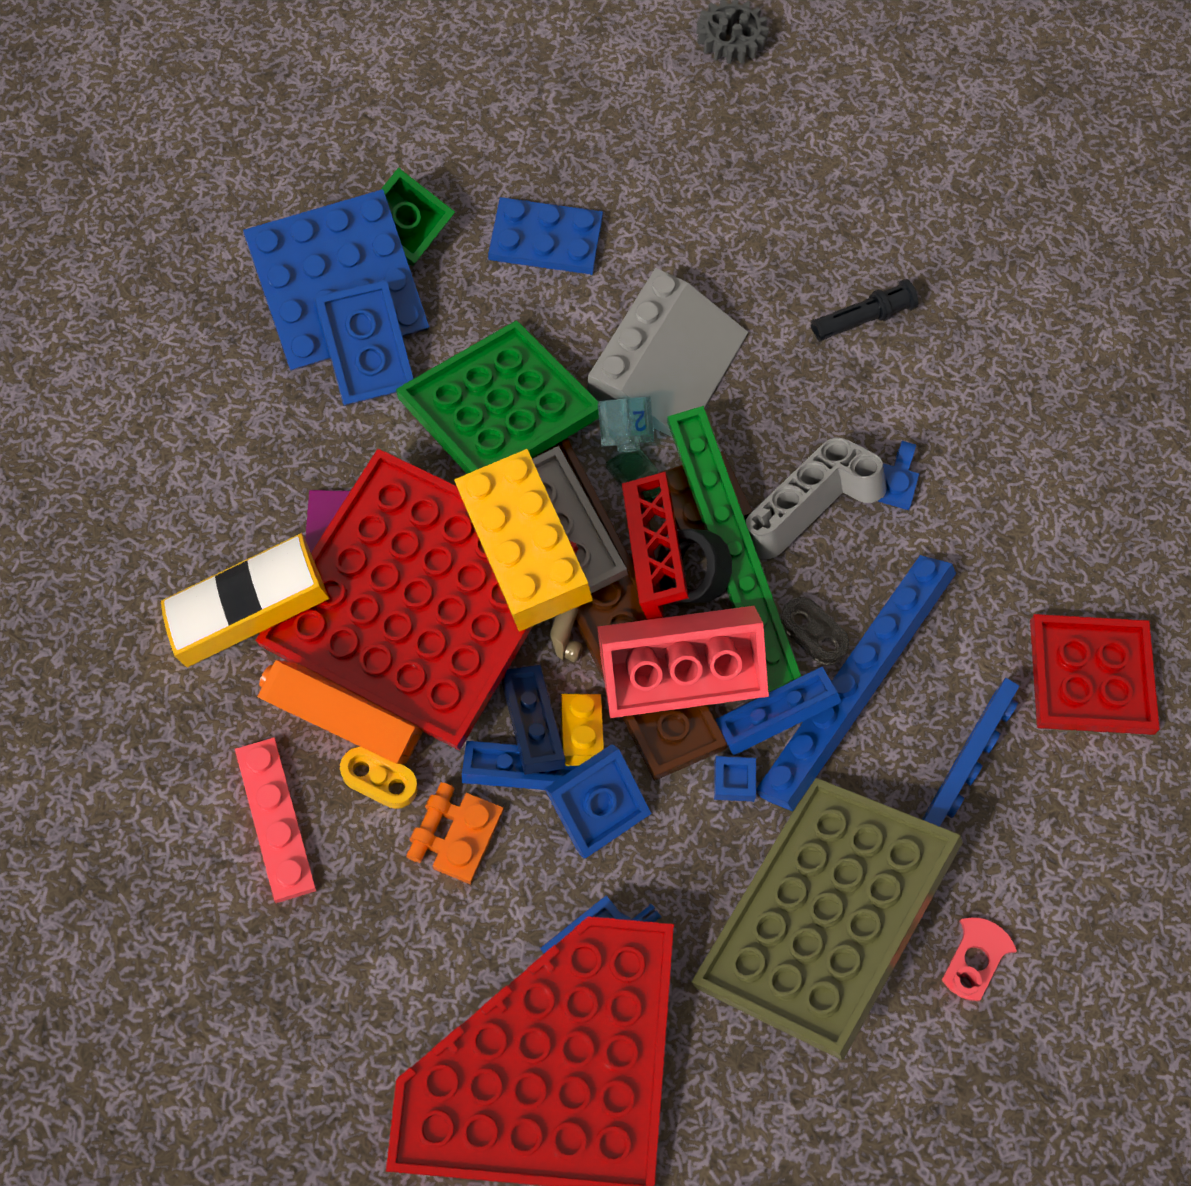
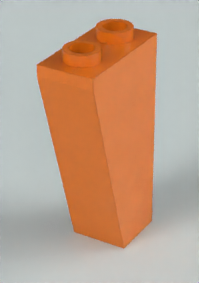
(338, 710)

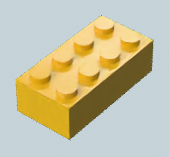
(523, 540)

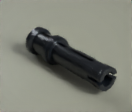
(878, 306)

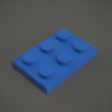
(545, 235)
(364, 342)

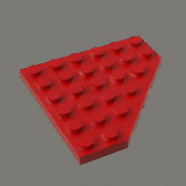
(550, 1072)

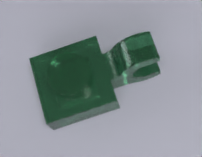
(633, 466)

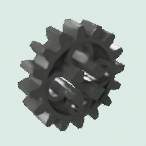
(745, 37)

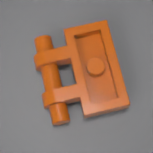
(466, 839)

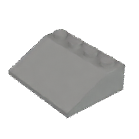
(668, 349)

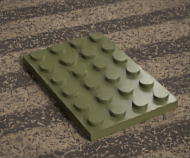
(828, 916)

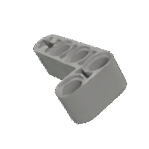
(830, 471)

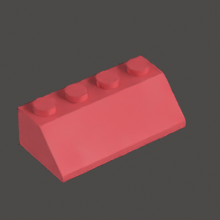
(683, 661)

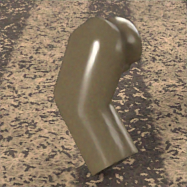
(561, 637)

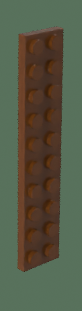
(664, 738)

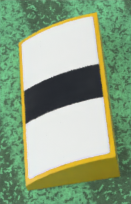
(242, 601)

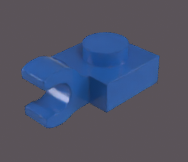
(899, 480)

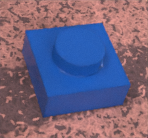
(734, 778)

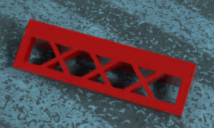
(645, 541)

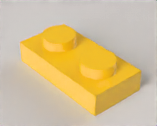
(581, 727)

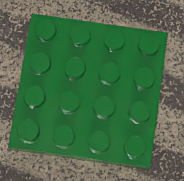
(499, 400)

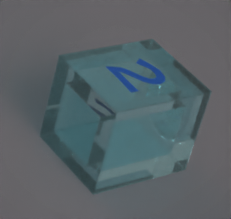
(626, 423)

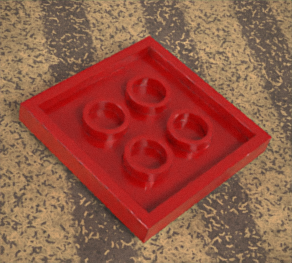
(1094, 674)

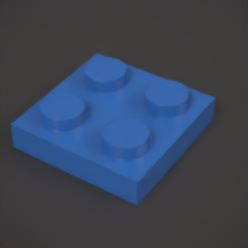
(598, 801)

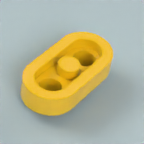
(379, 778)

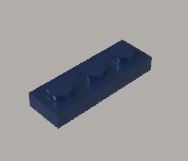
(533, 720)

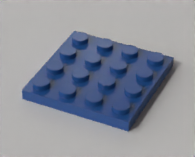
(327, 253)

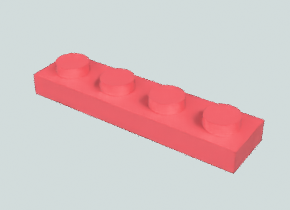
(275, 820)

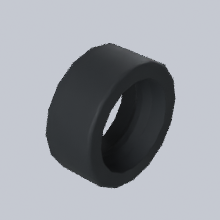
(718, 564)

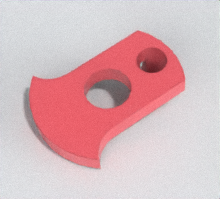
(987, 937)

